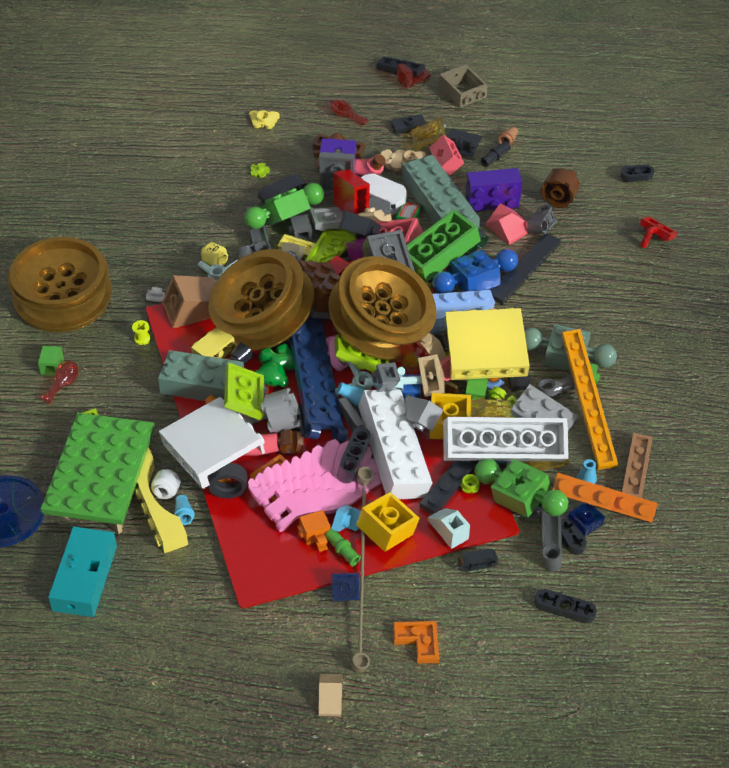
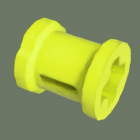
(141, 335)

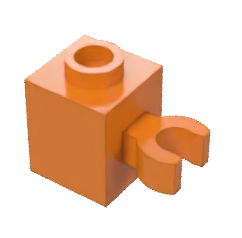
(314, 528)

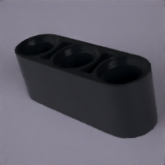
(281, 186)
(353, 455)

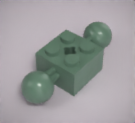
(556, 357)

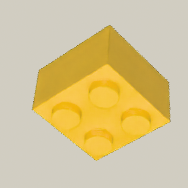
(453, 406)
(387, 521)

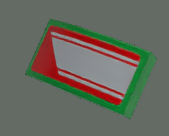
(409, 210)

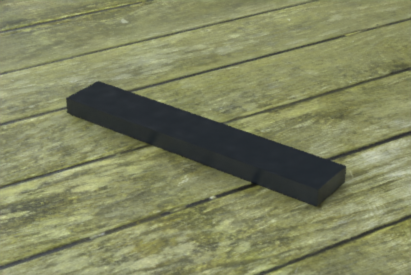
(525, 268)

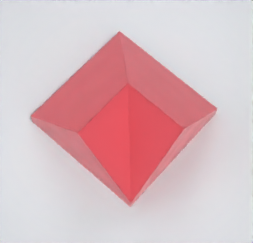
(507, 224)

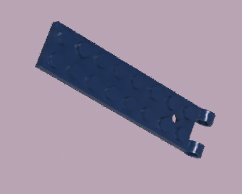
(316, 381)

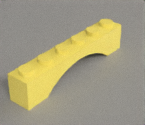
(168, 527)

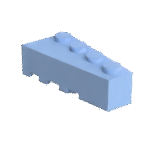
(460, 302)

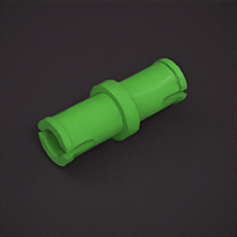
(343, 547)

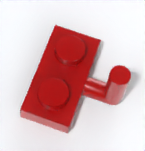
(653, 226)

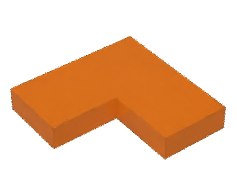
(419, 633)

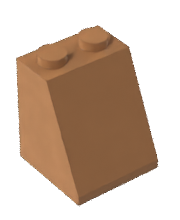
(188, 299)

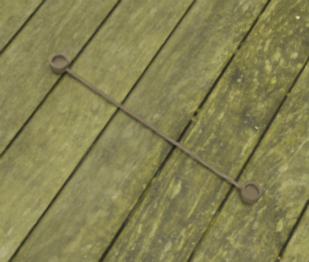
(360, 660)

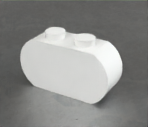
(386, 190)

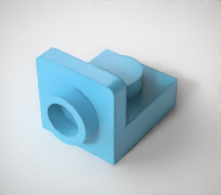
(346, 517)

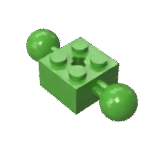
(284, 206)
(521, 487)

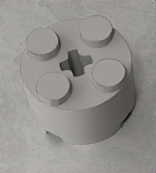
(281, 411)

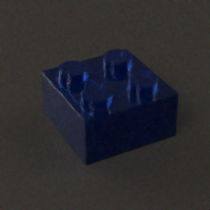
(587, 518)
(345, 587)

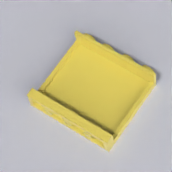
(486, 344)

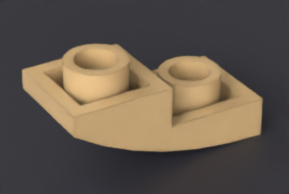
(376, 215)

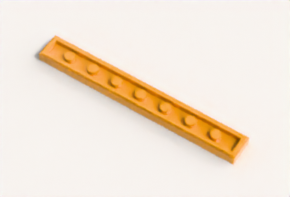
(589, 400)

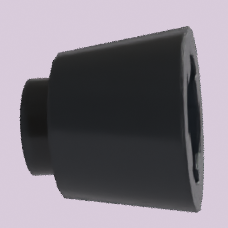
(241, 353)

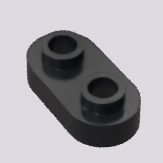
(637, 173)

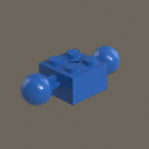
(475, 271)

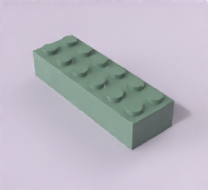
(435, 190)

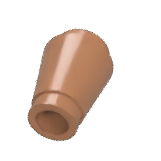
(508, 135)

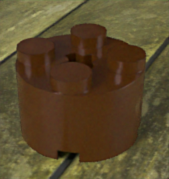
(560, 187)

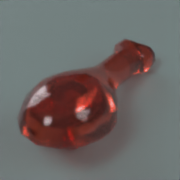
(344, 109)
(64, 376)

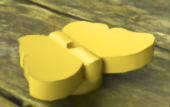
(264, 118)

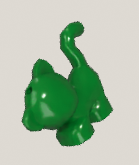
(275, 365)

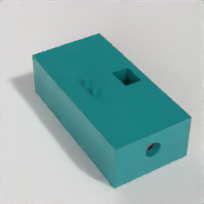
(83, 572)

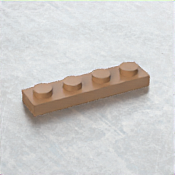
(637, 465)

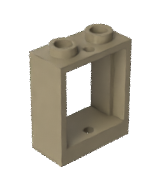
(463, 73)

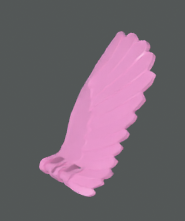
(309, 484)

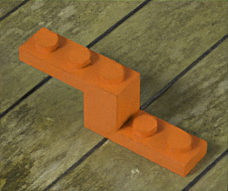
(605, 497)

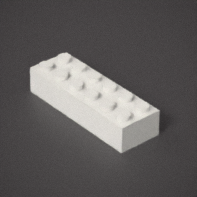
(505, 439)
(394, 444)

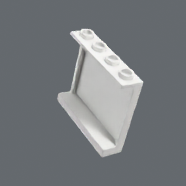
(210, 440)

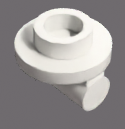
(155, 295)

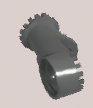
(557, 386)

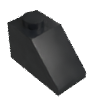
(358, 225)

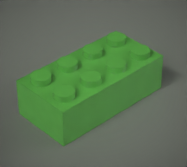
(442, 244)

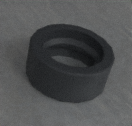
(228, 490)

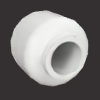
(165, 484)

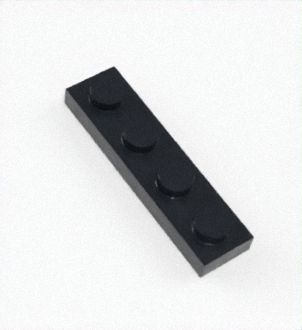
(446, 486)

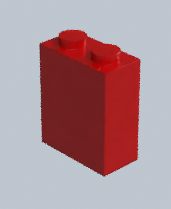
(350, 192)

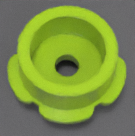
(497, 392)
(470, 480)

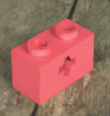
(447, 154)

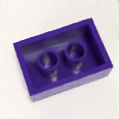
(490, 188)

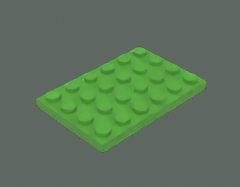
(98, 468)

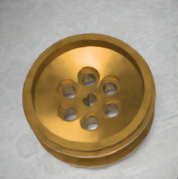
(60, 284)

